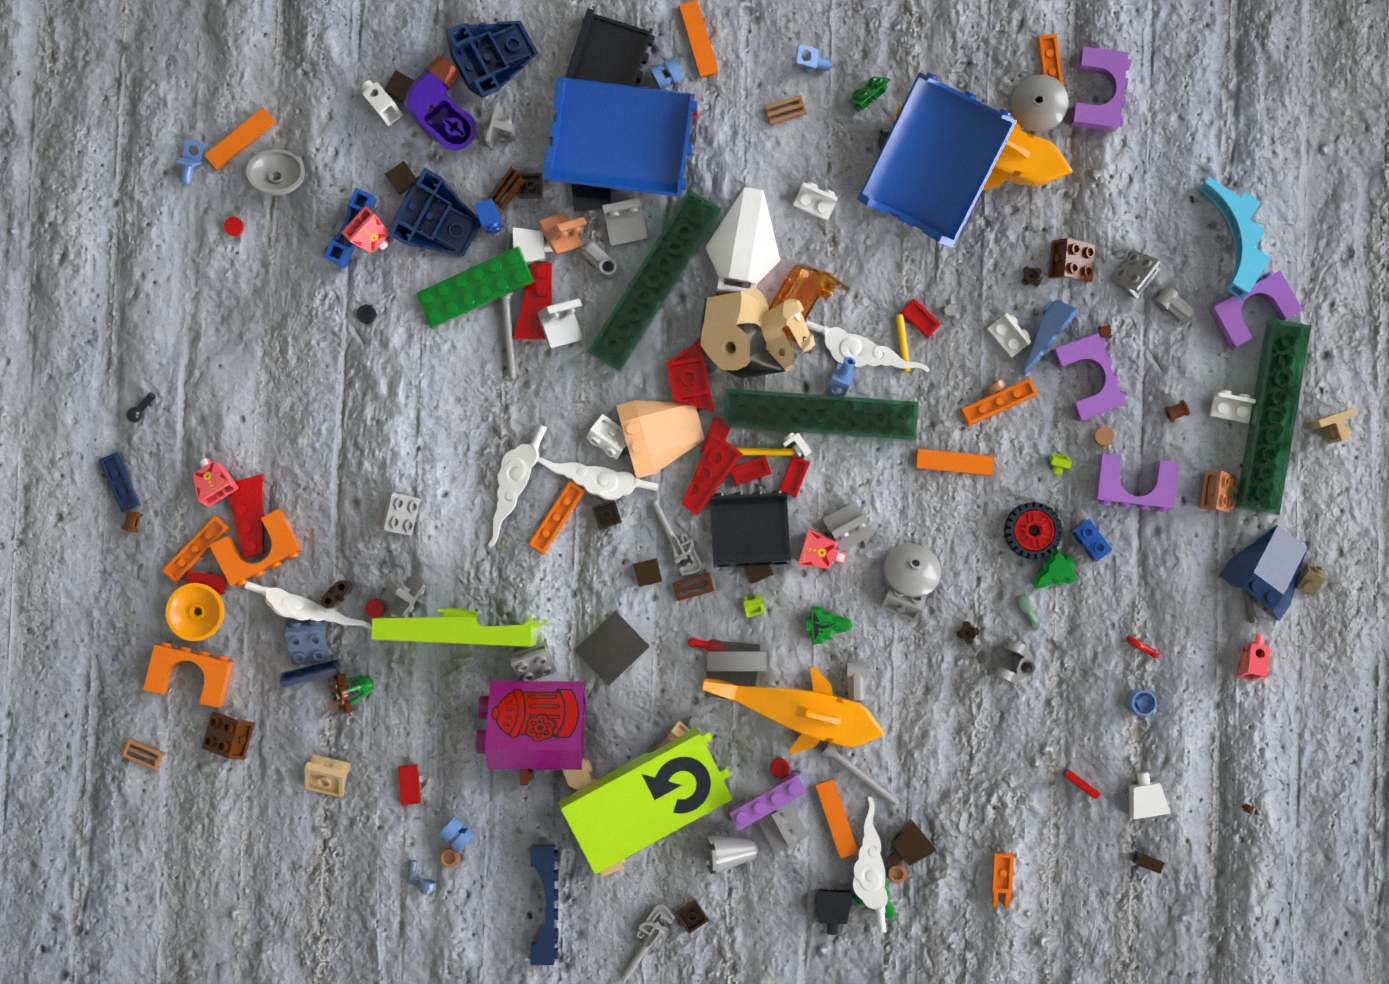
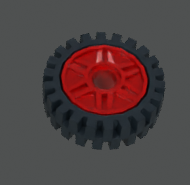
(1048, 530)

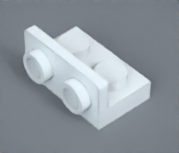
(815, 201)
(1009, 335)
(1231, 407)
(607, 436)
(800, 447)

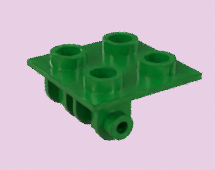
(875, 88)

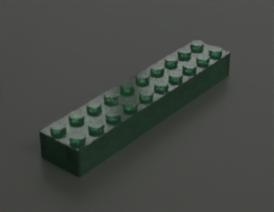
(654, 281)
(820, 415)
(1273, 417)

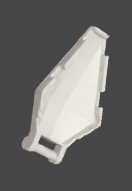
(744, 243)

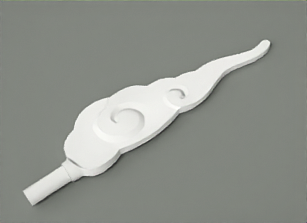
(860, 349)
(513, 478)
(599, 480)
(301, 608)
(870, 871)

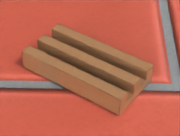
(782, 103)
(158, 760)

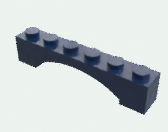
(544, 950)

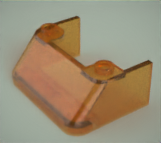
(806, 286)

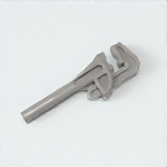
(680, 547)
(650, 931)

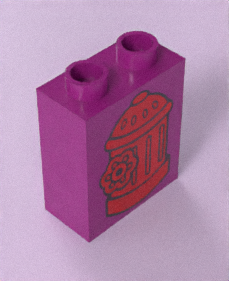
(532, 725)

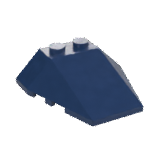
(489, 53)
(434, 217)
(1268, 570)

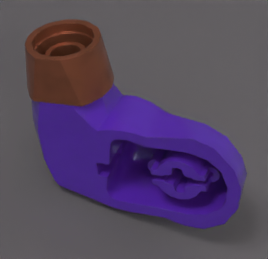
(436, 111)

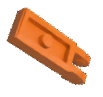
(1002, 877)

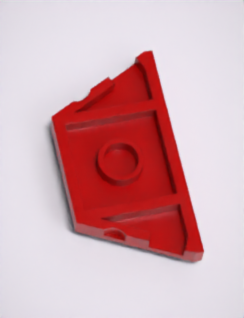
(690, 378)

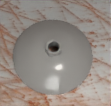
(1043, 115)
(275, 172)
(911, 579)

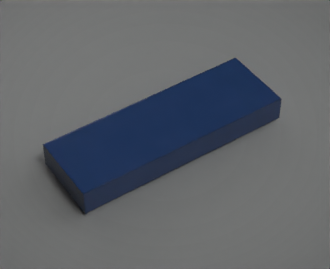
(119, 482)
(309, 673)

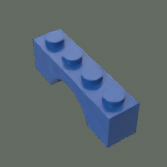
(340, 247)

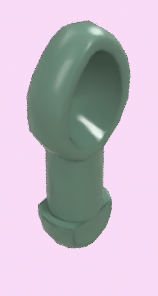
(1025, 606)

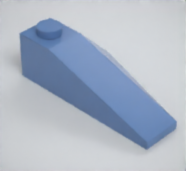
(1053, 321)

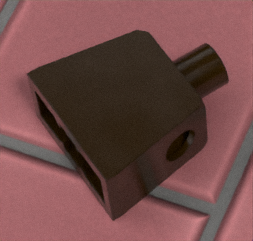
(910, 845)

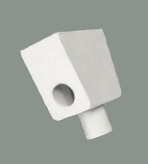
(381, 102)
(531, 244)
(1146, 798)

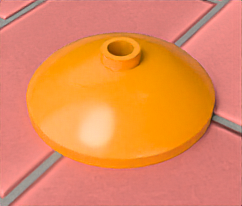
(182, 612)

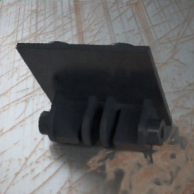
(589, 197)

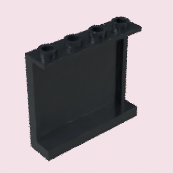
(609, 51)
(750, 529)

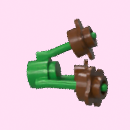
(340, 693)

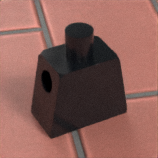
(833, 907)

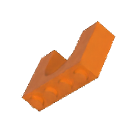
(283, 547)
(215, 670)

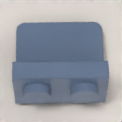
(307, 641)

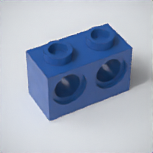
(489, 216)
(1091, 540)

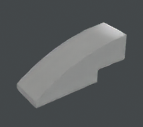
(736, 661)

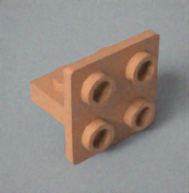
(562, 232)
(1218, 491)

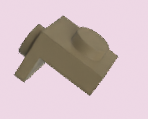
(1311, 579)

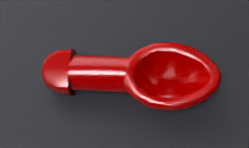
(692, 642)
(1143, 647)

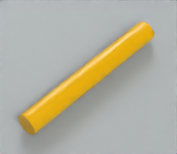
(902, 339)
(767, 451)

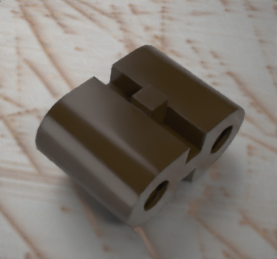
(336, 594)

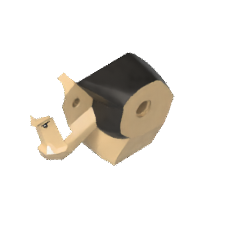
(749, 337)

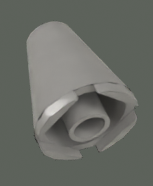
(728, 852)

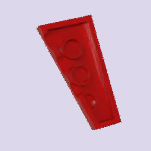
(536, 297)
(714, 466)
(247, 514)

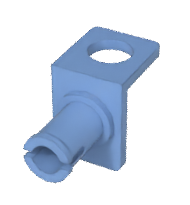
(812, 60)
(189, 161)
(842, 377)

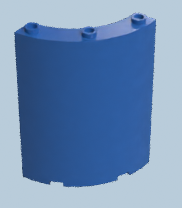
(619, 137)
(937, 158)

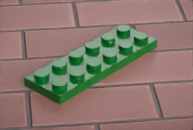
(475, 287)

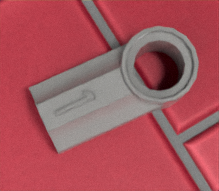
(600, 259)
(1170, 301)
(856, 674)

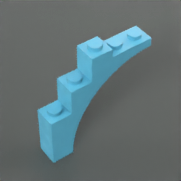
(1246, 234)

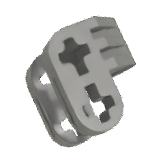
(1022, 650)

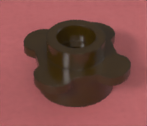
(1031, 271)
(962, 632)

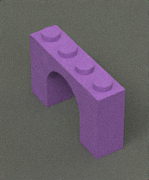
(1114, 67)
(1273, 289)
(1092, 350)
(1160, 495)
(749, 811)

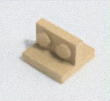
(1334, 425)
(326, 775)

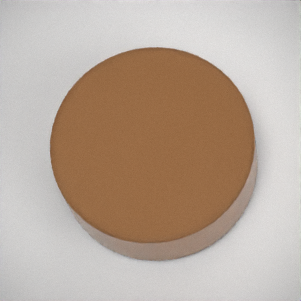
(996, 386)
(1103, 436)
(449, 858)
(897, 873)

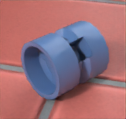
(672, 69)
(1141, 702)
(456, 834)

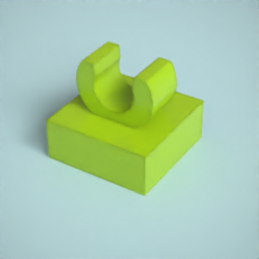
(1060, 462)
(754, 606)

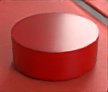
(234, 226)
(375, 608)
(779, 767)

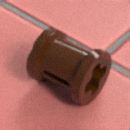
(1177, 411)
(131, 521)

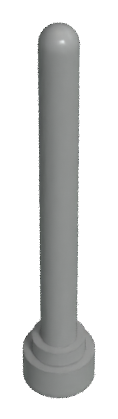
(508, 335)
(831, 752)

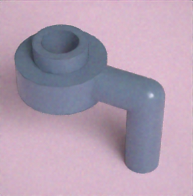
(425, 885)

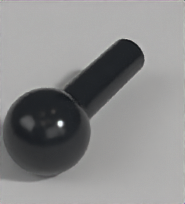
(135, 413)

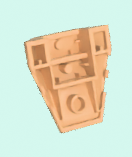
(658, 433)

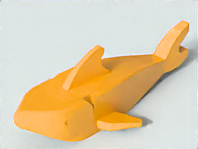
(1025, 161)
(810, 712)

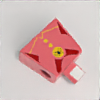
(366, 231)
(213, 482)
(820, 551)
(1254, 659)

